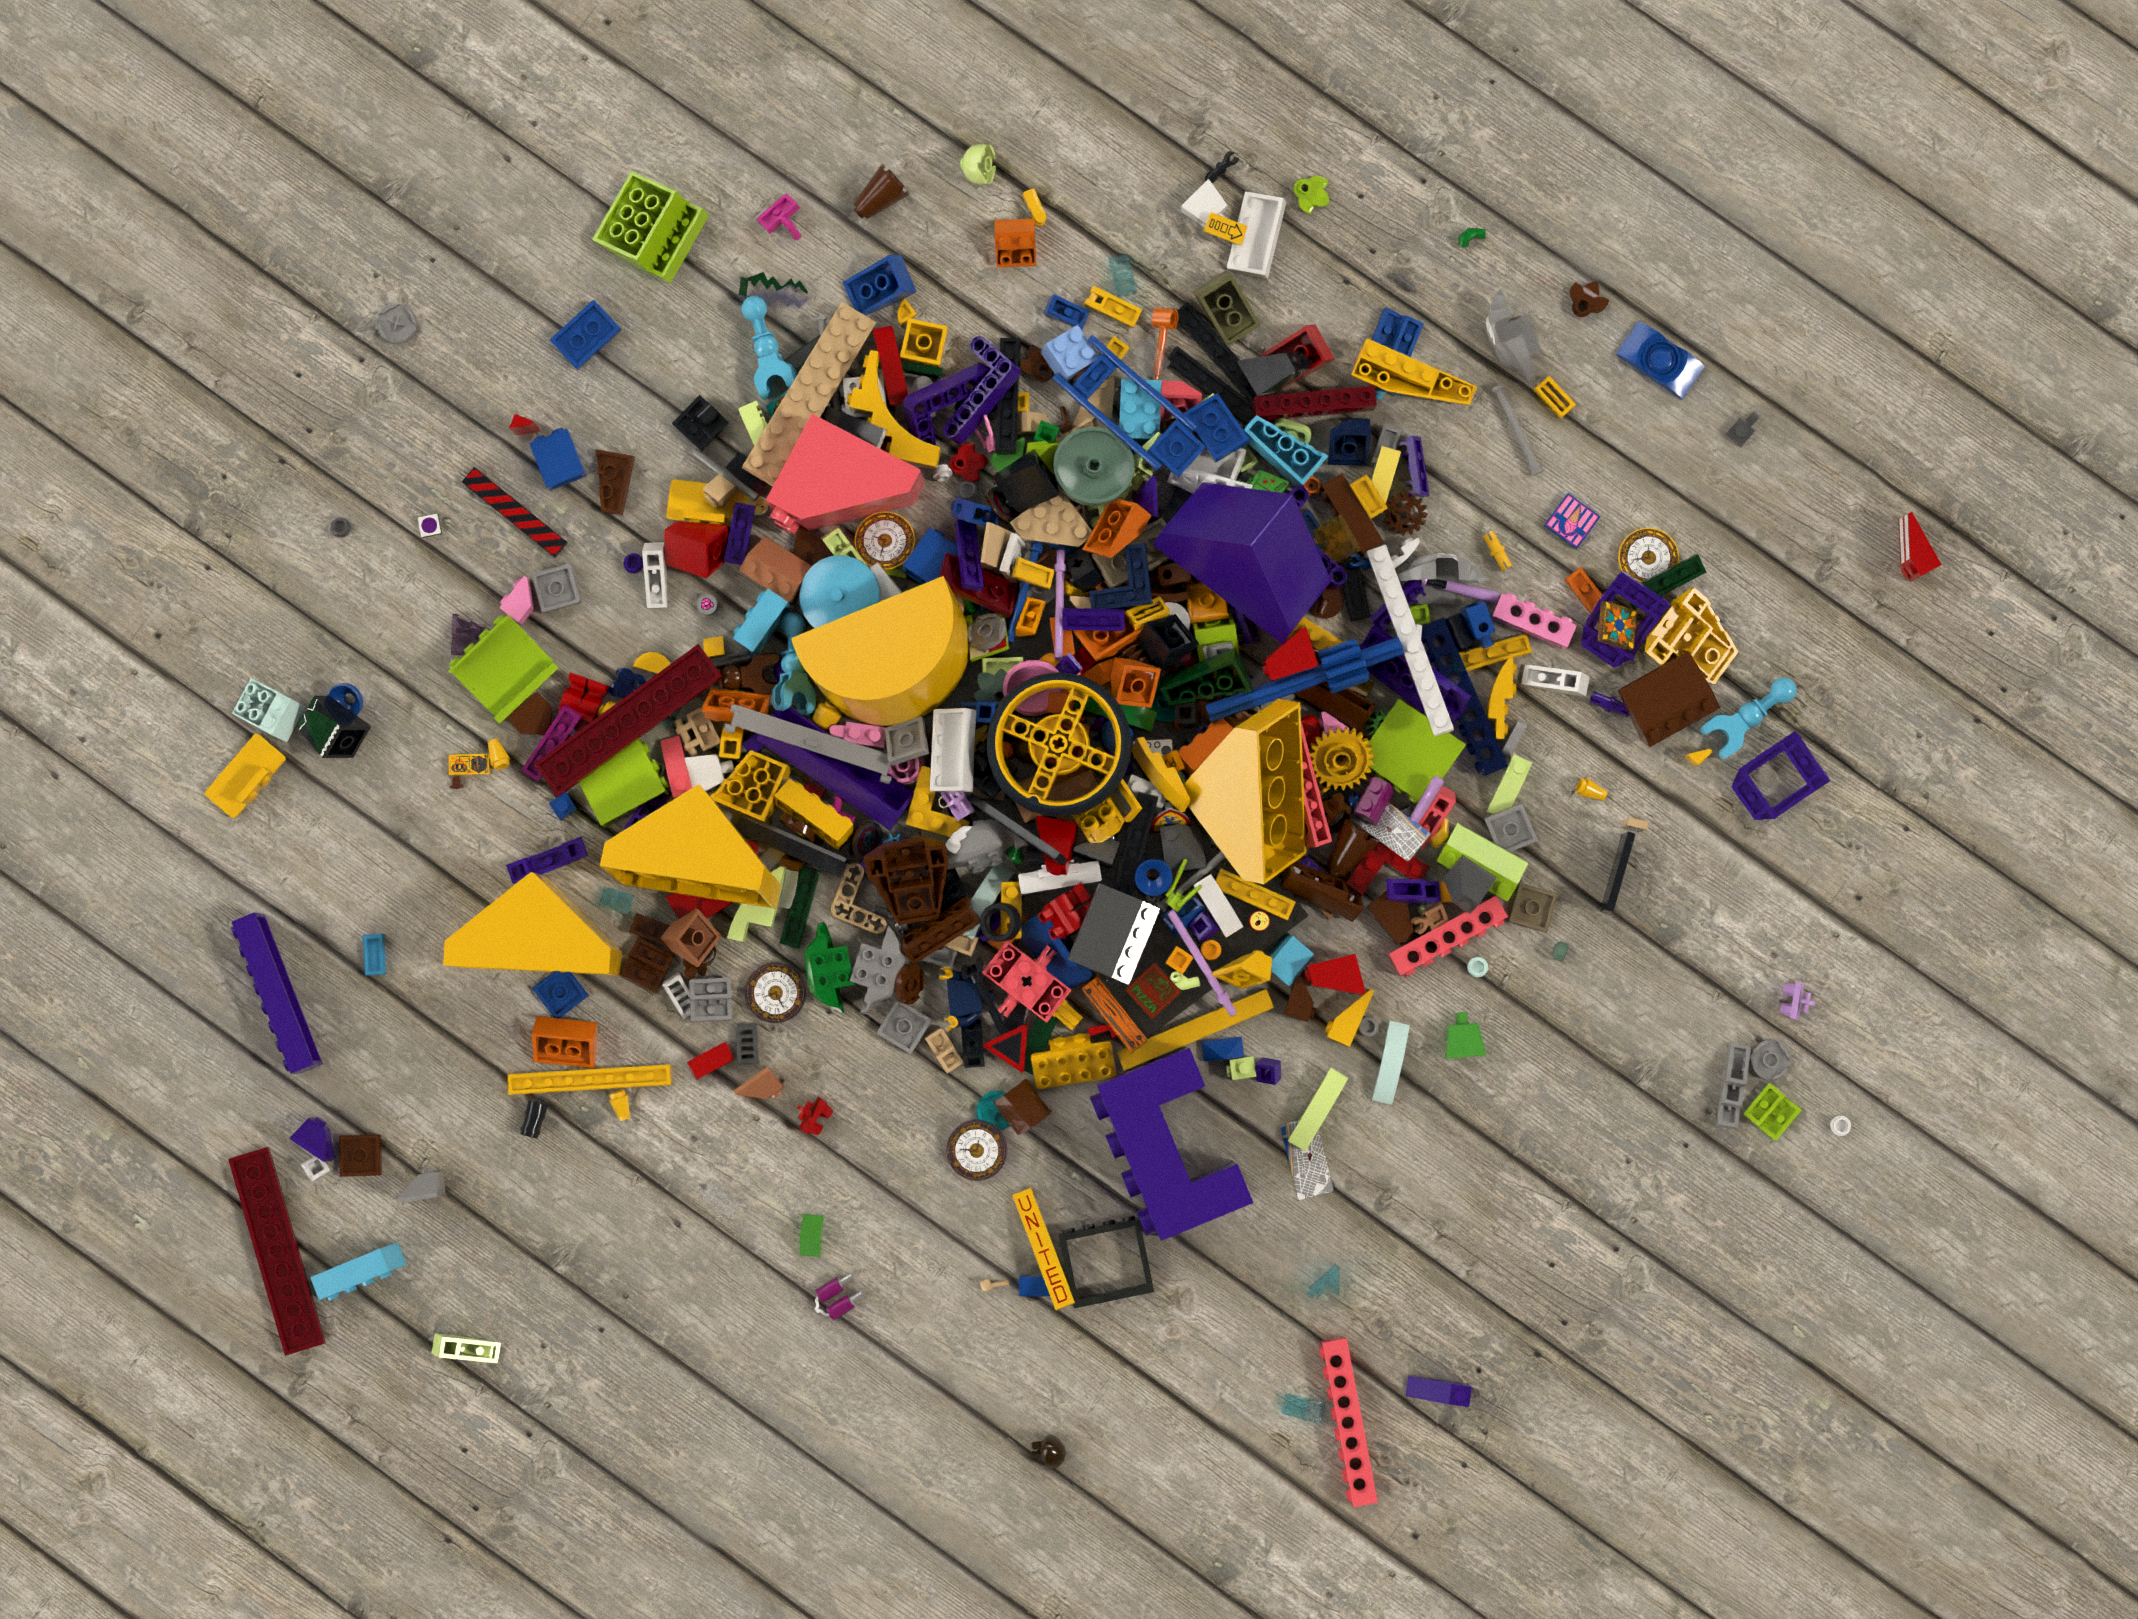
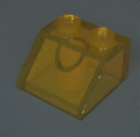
(1336, 539)

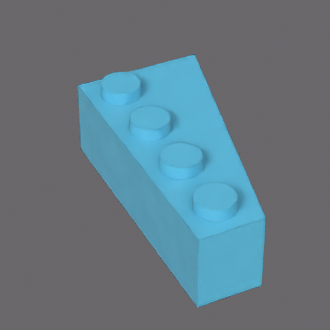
(1283, 451)
(358, 1271)

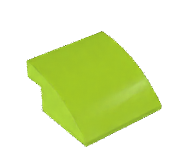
(651, 227)

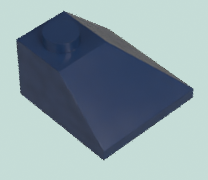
(1350, 443)

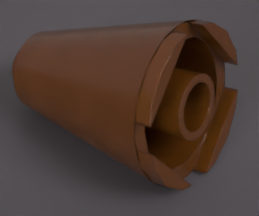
(880, 193)
(1350, 848)

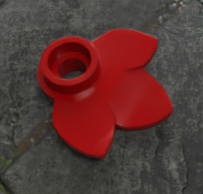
(971, 462)

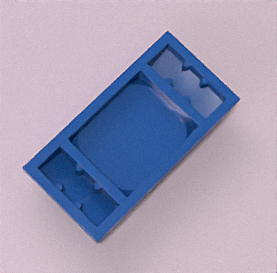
(1660, 359)

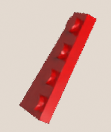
(685, 904)

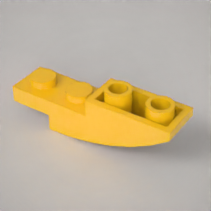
(1501, 690)

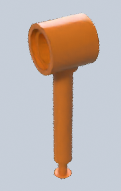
(1164, 319)

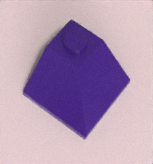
(1148, 499)
(315, 1138)

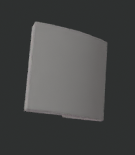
(710, 1000)

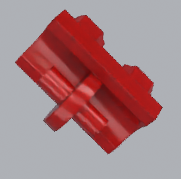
(810, 1114)

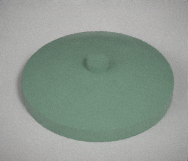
(1093, 466)

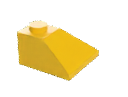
(1246, 970)

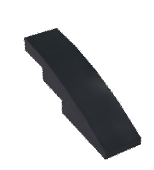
(855, 426)

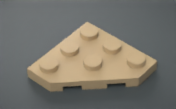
(1053, 523)

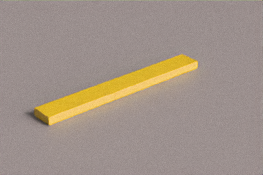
(1196, 1029)
(589, 1079)

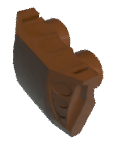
(1022, 1107)

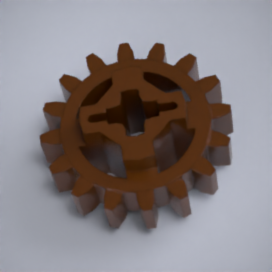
(1412, 515)

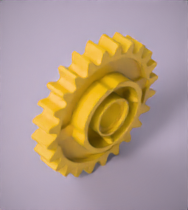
(1341, 743)

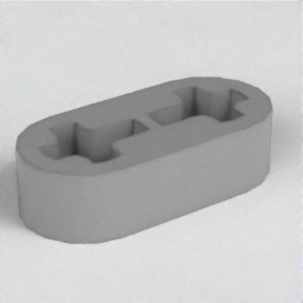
(1514, 738)

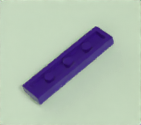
(969, 555)

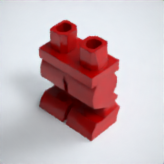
(584, 704)
(1061, 912)

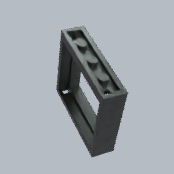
(1107, 1226)

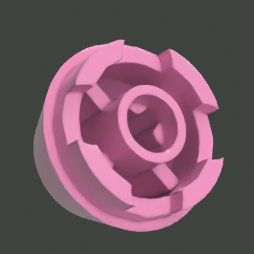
(907, 771)

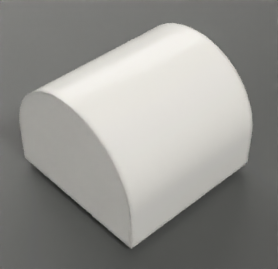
(315, 1168)

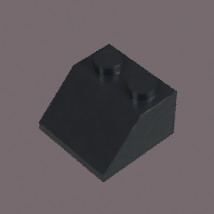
(1167, 640)

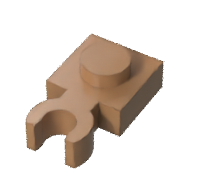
(1432, 918)

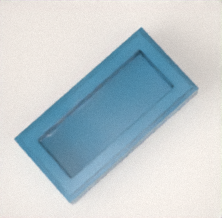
(374, 954)

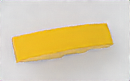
(1163, 778)

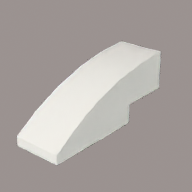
(1218, 906)

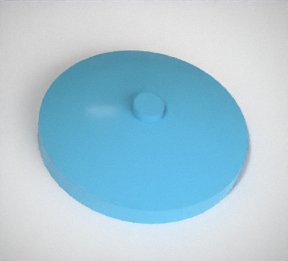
(836, 589)

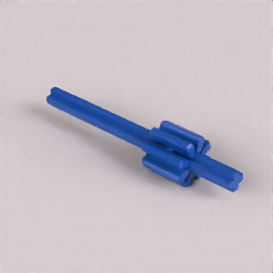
(1339, 667)

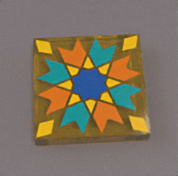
(1617, 625)

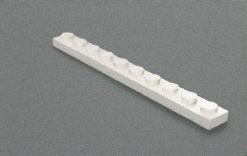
(1410, 640)

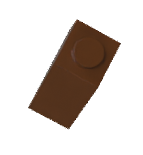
(1299, 1002)

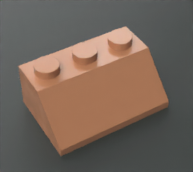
(775, 569)

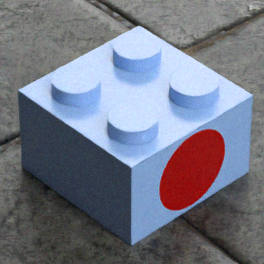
(1069, 354)

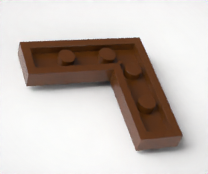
(648, 928)

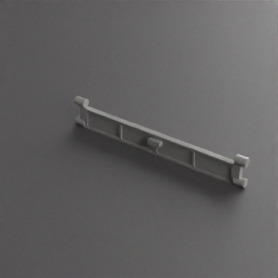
(809, 740)

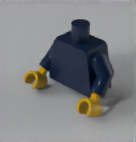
(963, 998)

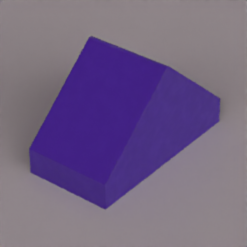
(1249, 552)

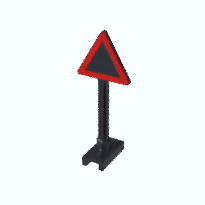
(1009, 1045)

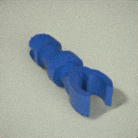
(1364, 563)

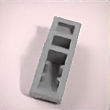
(1733, 1086)

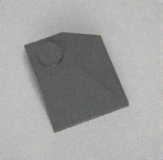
(1182, 843)
(1101, 852)
(1467, 883)

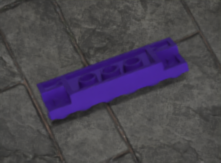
(1397, 677)

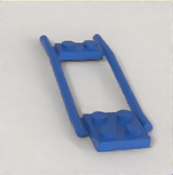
(1174, 448)

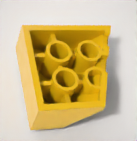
(753, 786)

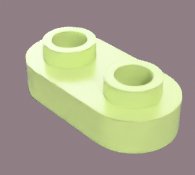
(1294, 429)

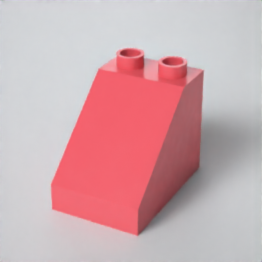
(838, 480)

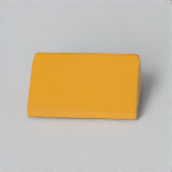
(1030, 617)

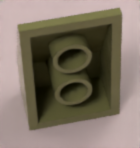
(1226, 307)

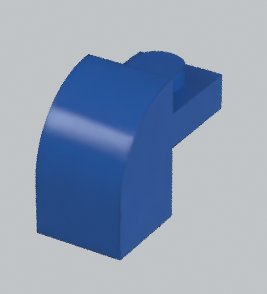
(983, 709)

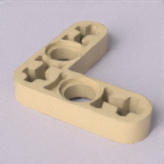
(848, 902)

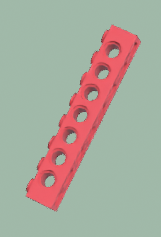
(1366, 1494)

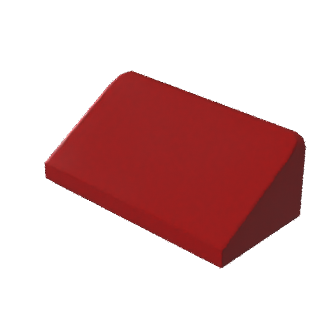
(522, 425)

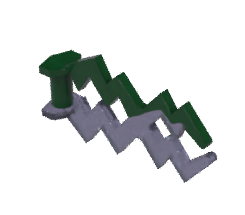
(780, 290)

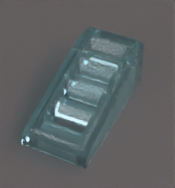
(1120, 292)

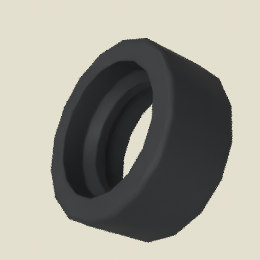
(1015, 922)

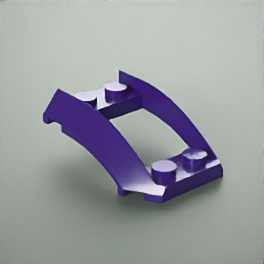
(1640, 596)
(1802, 760)

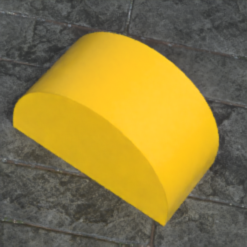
(891, 656)

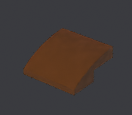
(647, 965)

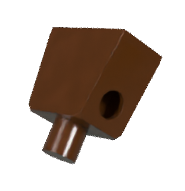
(1179, 577)

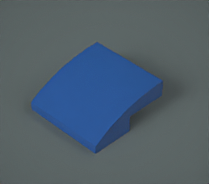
(1397, 331)

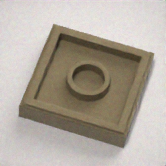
(1532, 907)

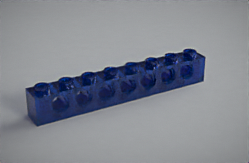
(1496, 762)

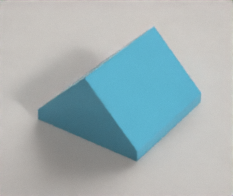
(1289, 958)

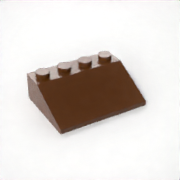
(1668, 699)

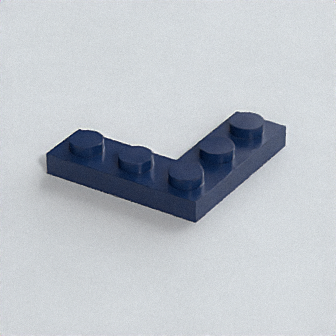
(1139, 588)

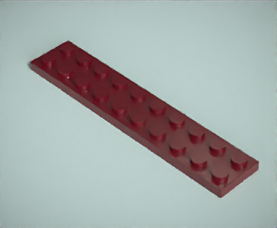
(628, 720)
(277, 1251)

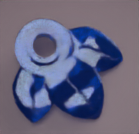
(625, 683)

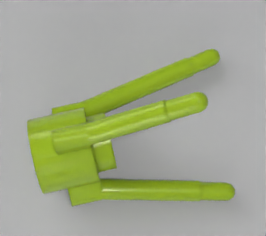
(1177, 900)

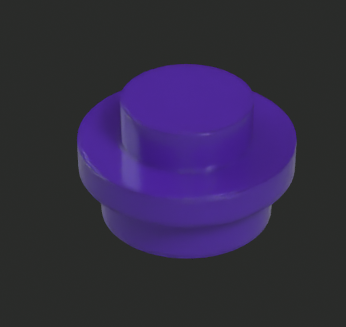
(633, 563)

